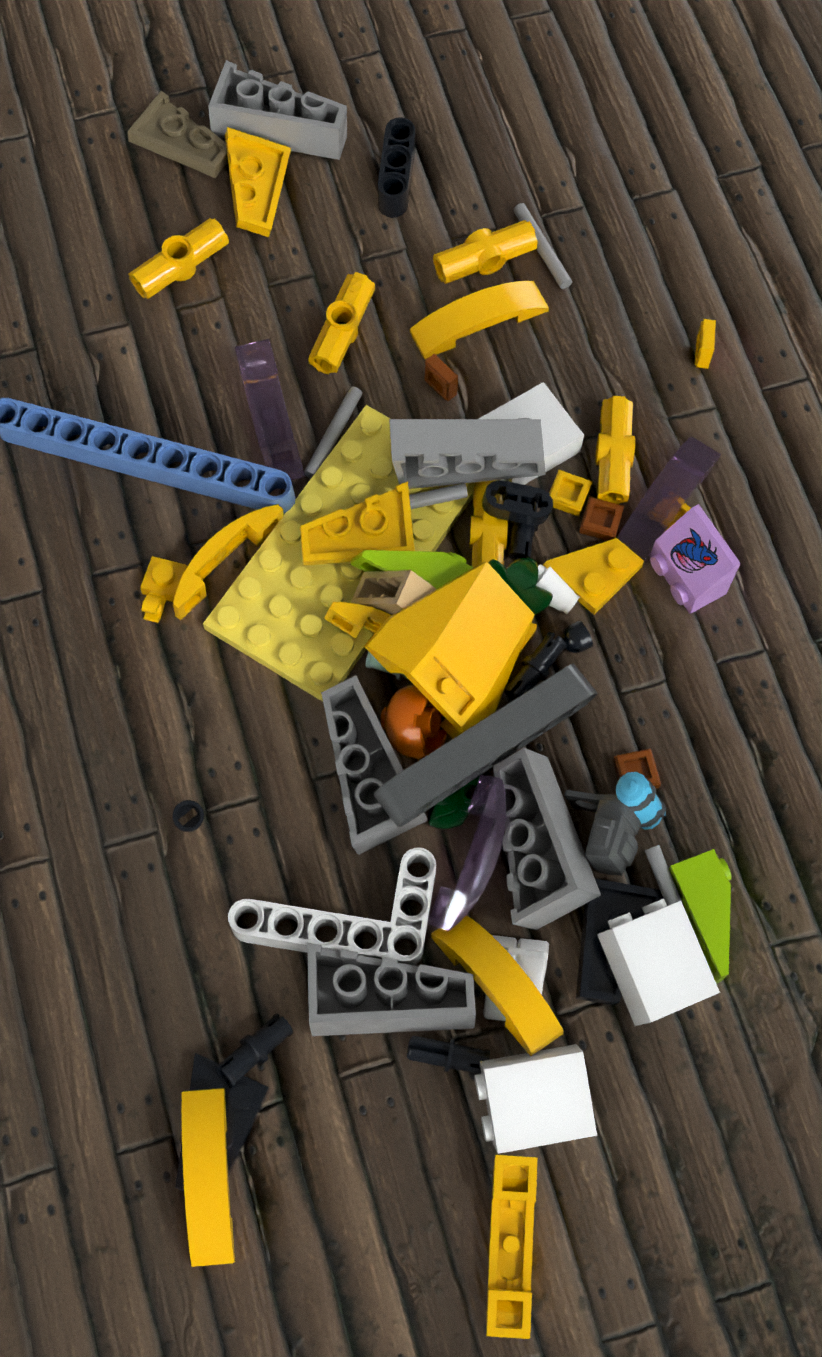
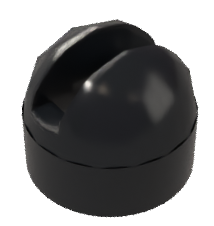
(577, 637)
(182, 809)

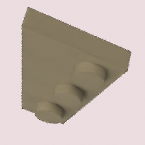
(177, 137)

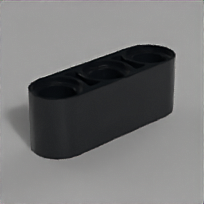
(396, 167)

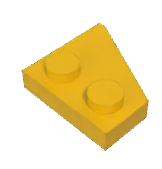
(597, 571)

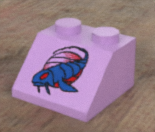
(694, 560)

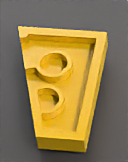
(255, 178)
(375, 524)

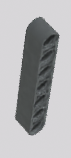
(484, 745)

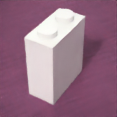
(559, 432)
(657, 961)
(536, 1099)

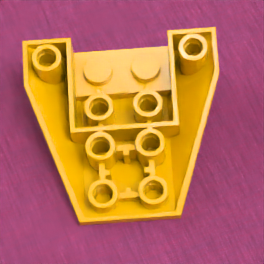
(457, 645)

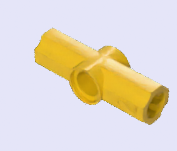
(190, 248)
(485, 251)
(336, 337)
(615, 450)
(487, 533)

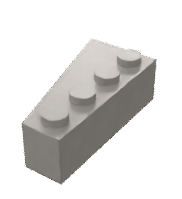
(277, 113)
(465, 450)
(362, 763)
(542, 845)
(384, 996)

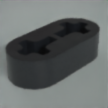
(517, 502)

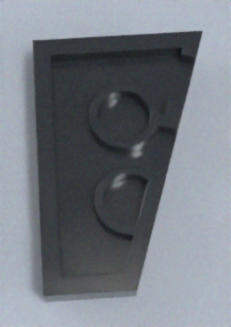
(595, 975)
(241, 1103)

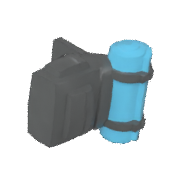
(618, 821)

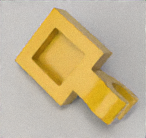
(160, 585)

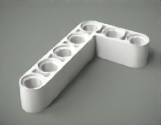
(347, 926)

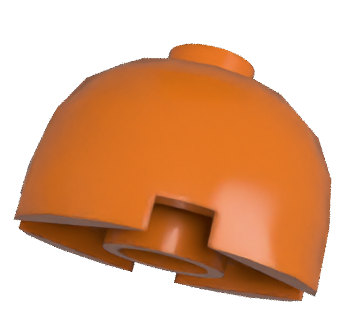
(412, 723)

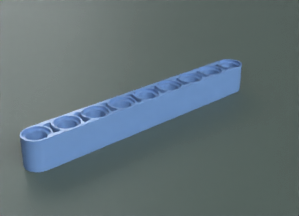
(154, 466)

